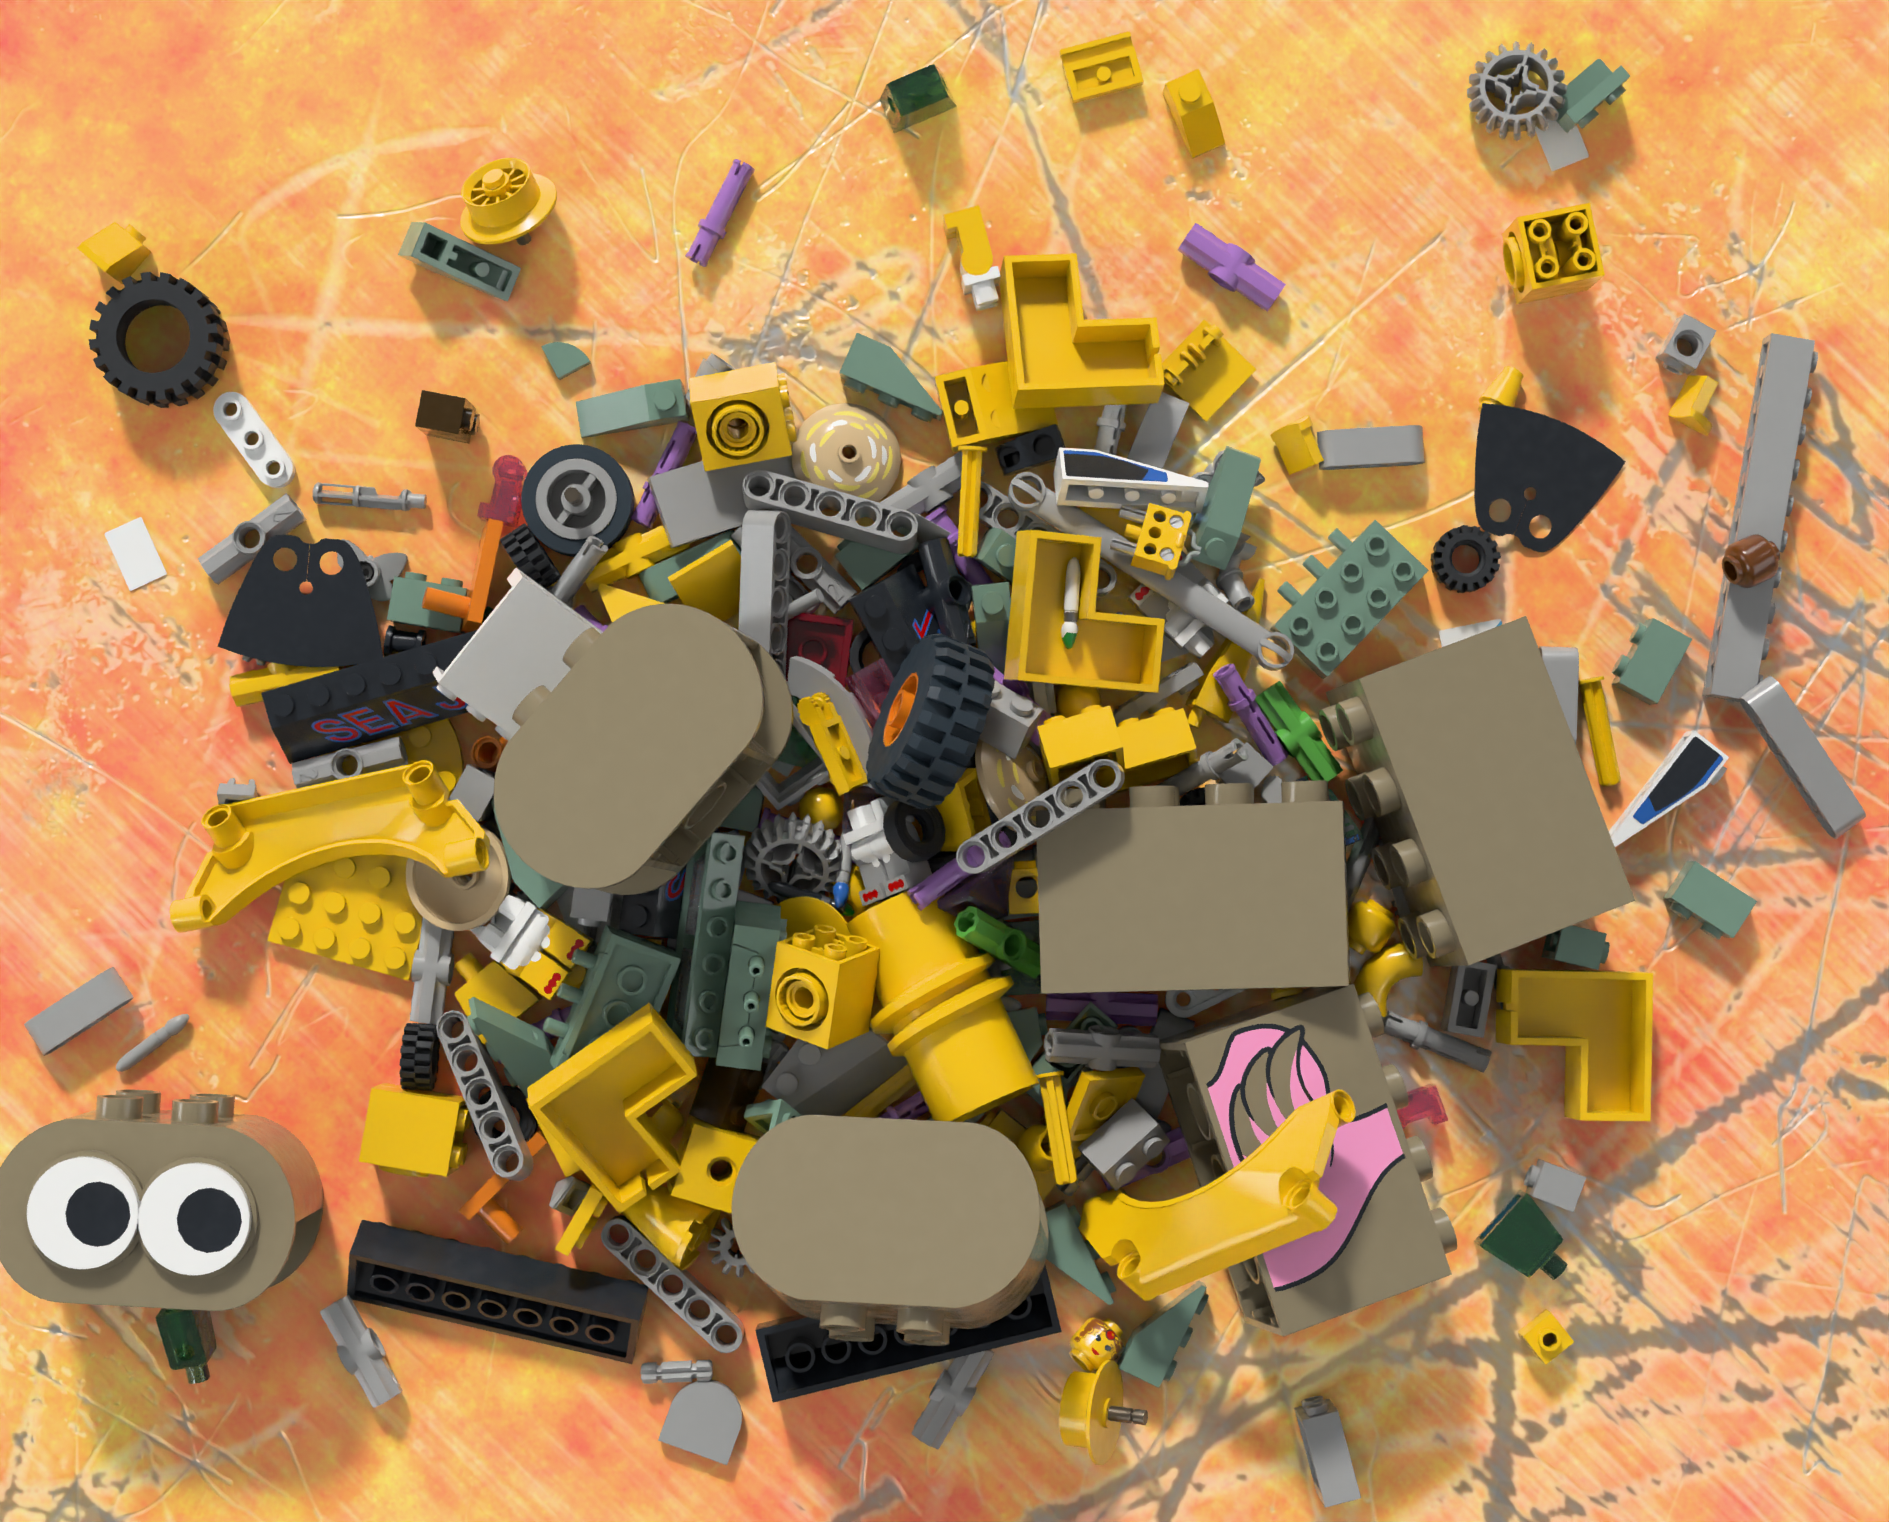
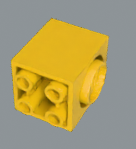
(1552, 253)
(742, 416)
(823, 986)
(415, 1131)
(697, 1151)

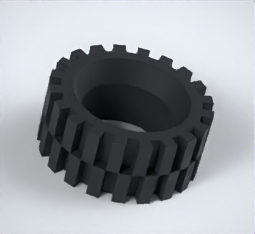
(199, 361)

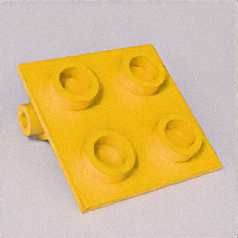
(1206, 370)

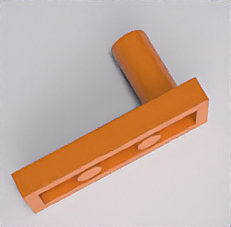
(473, 606)
(488, 1209)

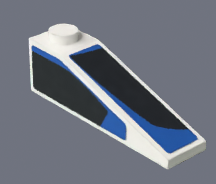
(1111, 481)
(1681, 775)

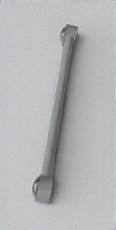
(1178, 590)

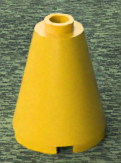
(673, 1224)

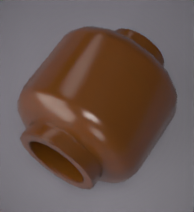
(1750, 561)

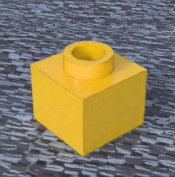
(1535, 1331)

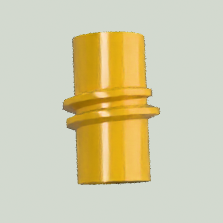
(943, 1010)

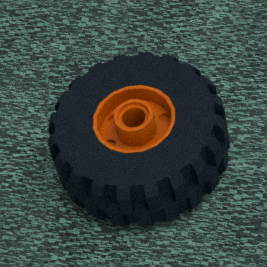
(930, 721)

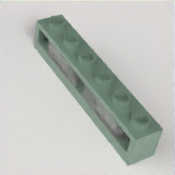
(705, 942)

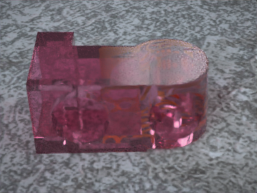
(506, 494)
(1423, 1103)

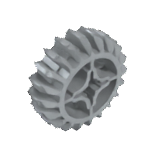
(1530, 96)
(777, 843)

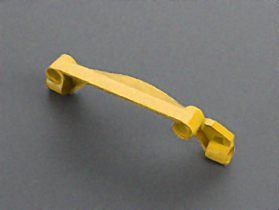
(288, 832)
(1234, 1218)

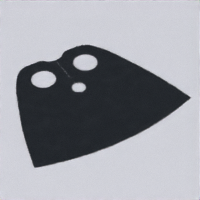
(1540, 452)
(311, 630)

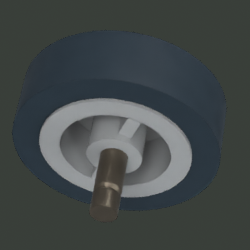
(577, 495)

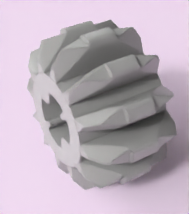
(726, 1253)

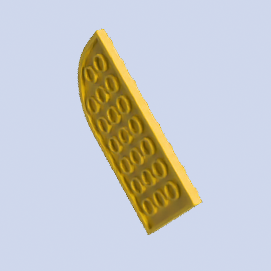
(361, 904)

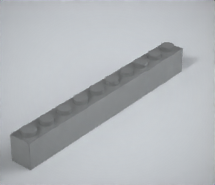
(1761, 509)

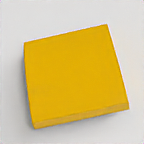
(711, 582)

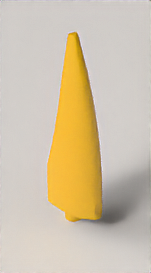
(1208, 696)

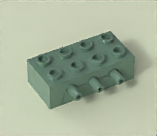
(1347, 596)
(754, 940)
(618, 982)

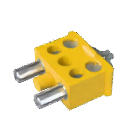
(1160, 537)

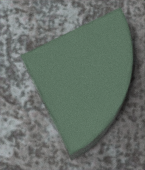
(565, 358)

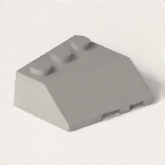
(832, 1079)

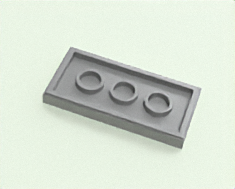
(709, 502)

